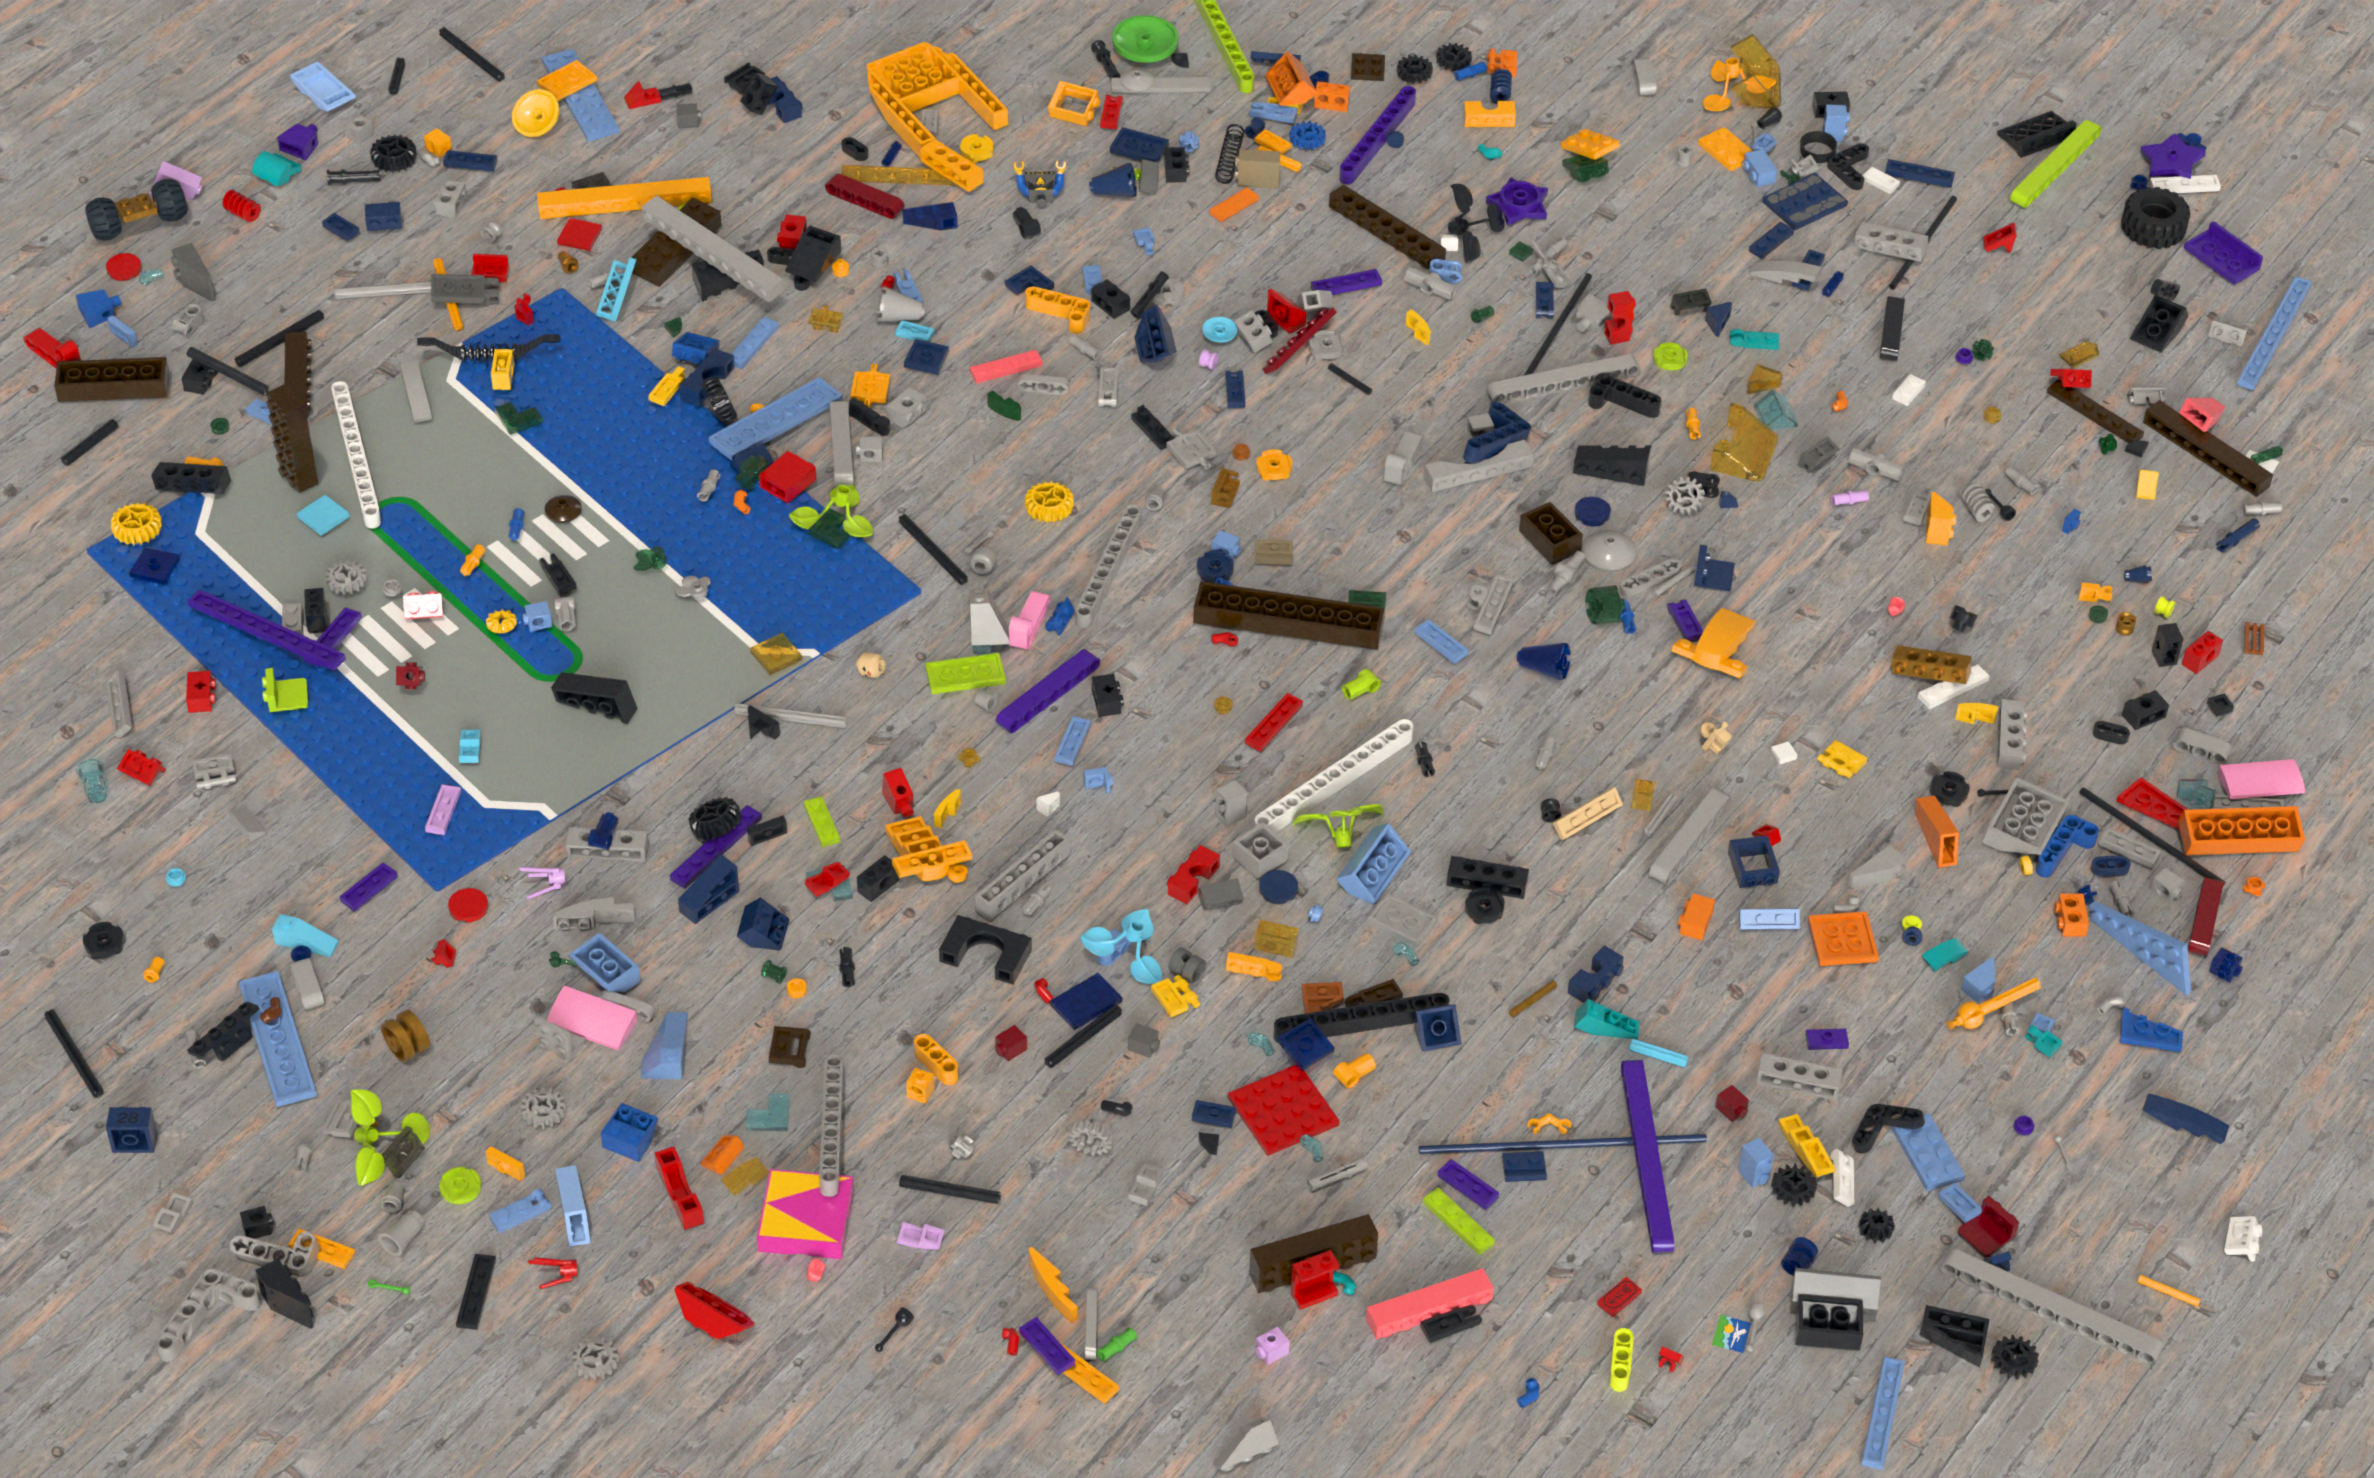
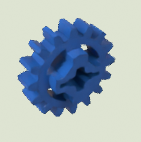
(1307, 135)

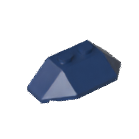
(1154, 337)

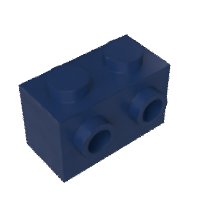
(383, 216)

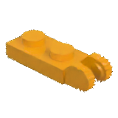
(1254, 966)

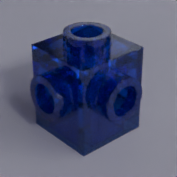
(2226, 965)

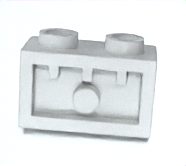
(2243, 1237)

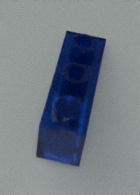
(935, 217)

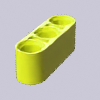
(1621, 1349)

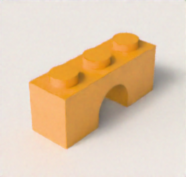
(1477, 116)

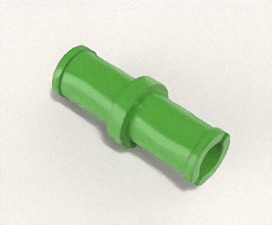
(1116, 1344)

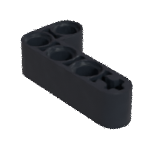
(1625, 395)

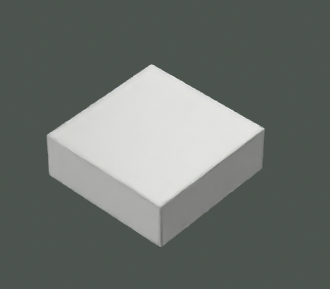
(1784, 752)

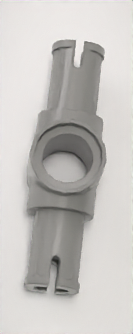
(1566, 573)

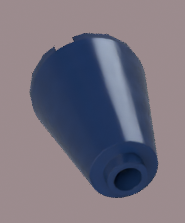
(1115, 182)

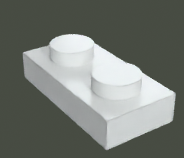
(1909, 390)

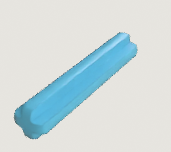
(1658, 1052)

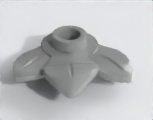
(693, 586)

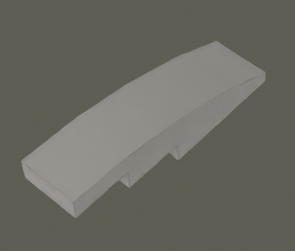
(1785, 270)
(415, 391)

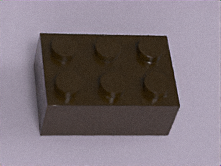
(1550, 532)

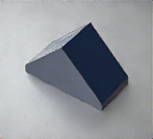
(1718, 316)

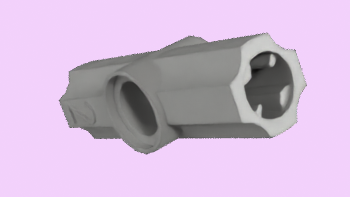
(1430, 283)
(1876, 464)

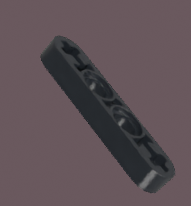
(2165, 289)

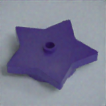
(2172, 157)
(1520, 201)

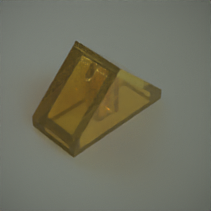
(1763, 379)

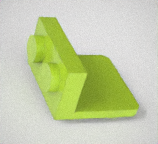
(284, 694)

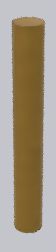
(1532, 999)

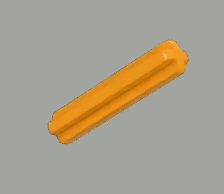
(1285, 161)

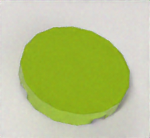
(1670, 356)
(460, 1185)

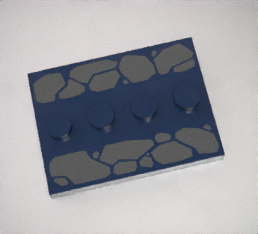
(1805, 201)

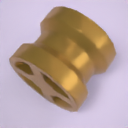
(2125, 623)

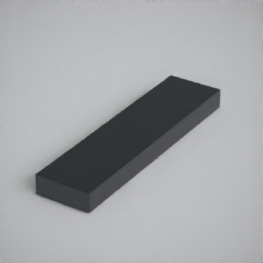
(476, 1291)

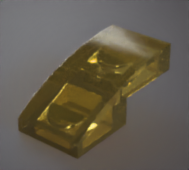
(743, 1175)

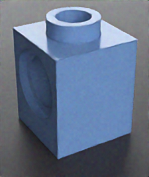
(1226, 543)
(537, 616)

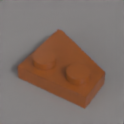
(1321, 996)

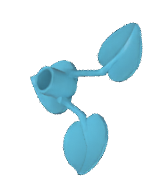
(1136, 927)

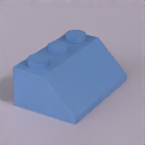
(606, 964)

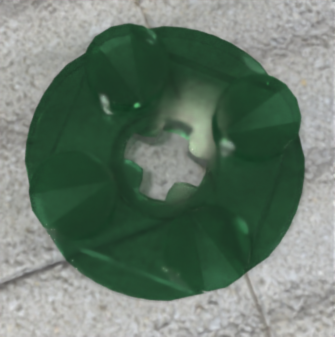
(750, 471)

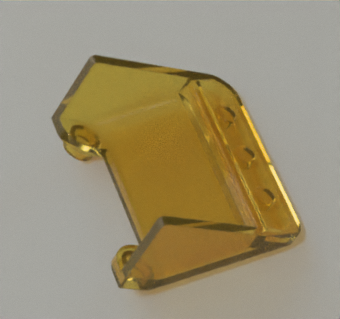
(1749, 450)

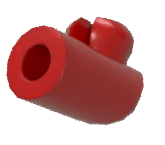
(1013, 1341)

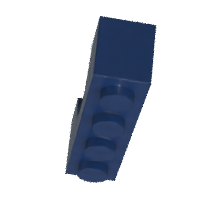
(716, 364)

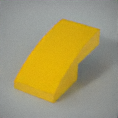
(1420, 327)
(1970, 711)
(948, 806)

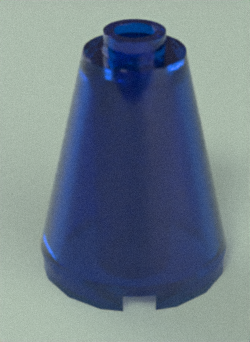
(1546, 659)

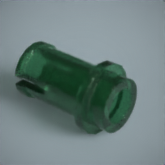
(1479, 315)

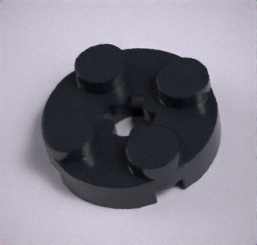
(1952, 797)
(1484, 914)
(113, 944)

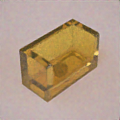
(1276, 938)

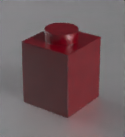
(1011, 1043)
(1732, 1103)

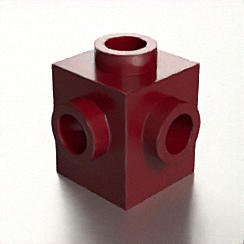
(403, 677)

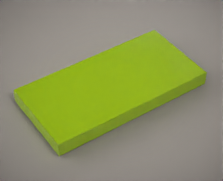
(965, 673)

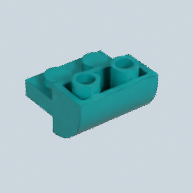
(274, 168)

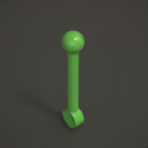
(372, 1284)

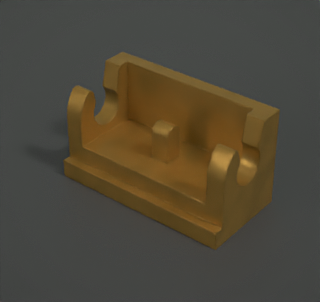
(1225, 488)

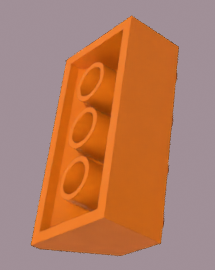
(1290, 81)

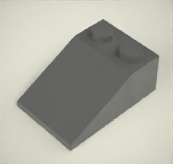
(192, 271)

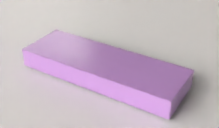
(443, 809)

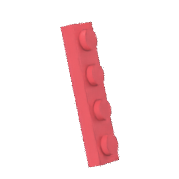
(1006, 366)

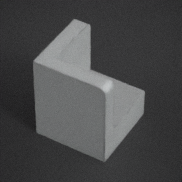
(1480, 422)

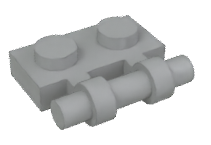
(212, 767)

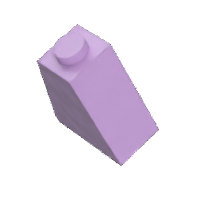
(188, 181)

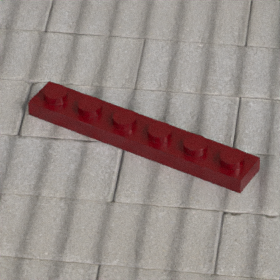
(1302, 337)

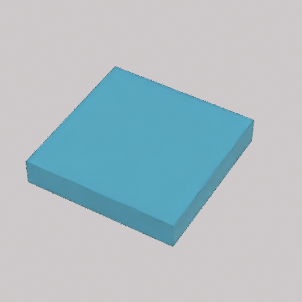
(323, 515)

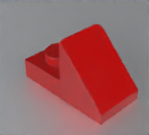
(638, 97)
(2003, 236)

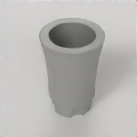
(401, 1233)

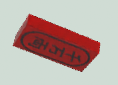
(1619, 1296)

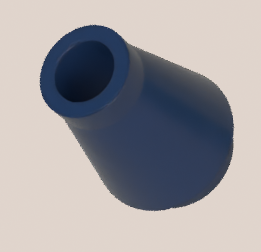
(2139, 574)

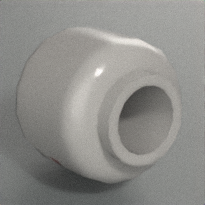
(983, 560)

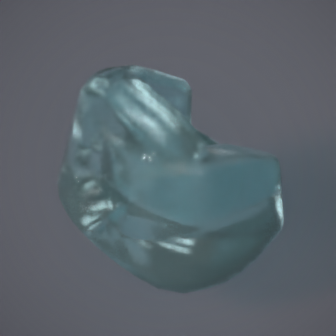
(982, 649)

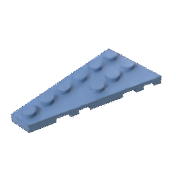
(2155, 948)

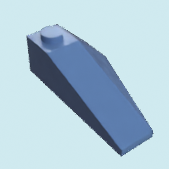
(666, 1052)

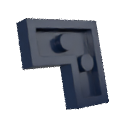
(1028, 278)

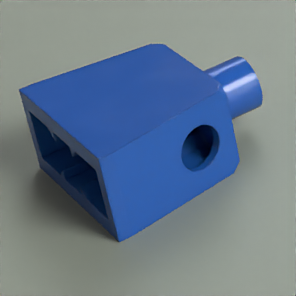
(96, 306)

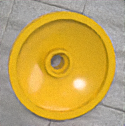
(530, 108)

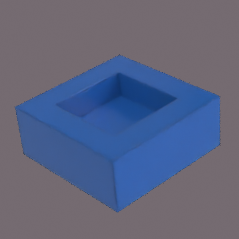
(2071, 521)

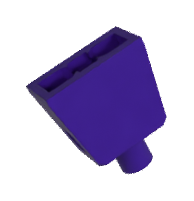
(299, 141)

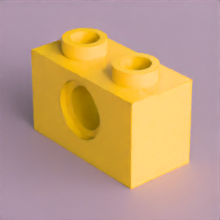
(502, 369)

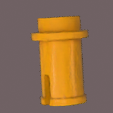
(152, 973)

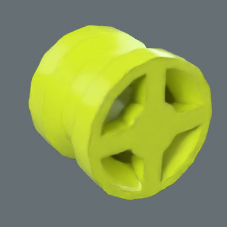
(2164, 607)

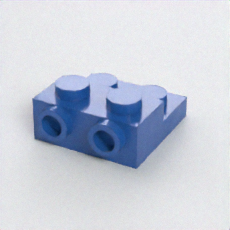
(694, 347)

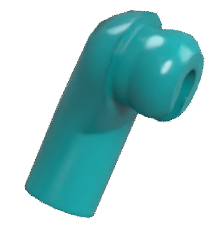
(1345, 1280)

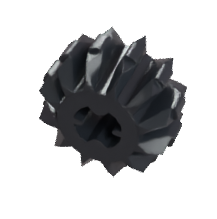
(1876, 1225)

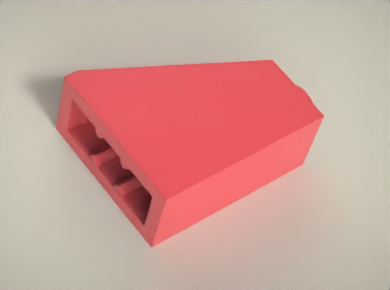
(2202, 412)

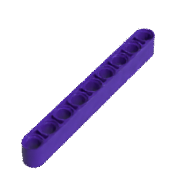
(1377, 135)

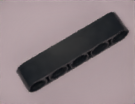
(1892, 328)

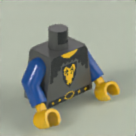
(1040, 186)

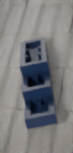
(2189, 1118)

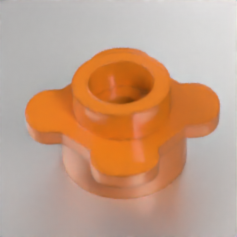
(2254, 886)

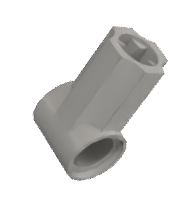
(565, 610)

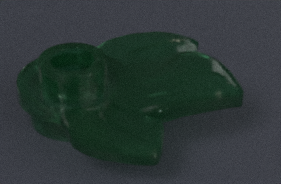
(650, 558)

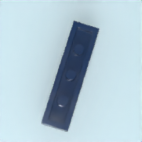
(1919, 173)

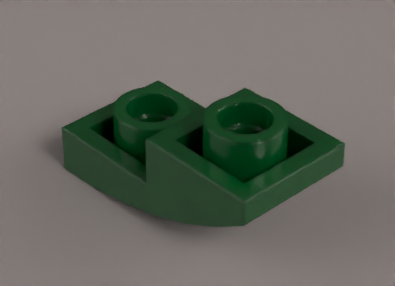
(1006, 408)

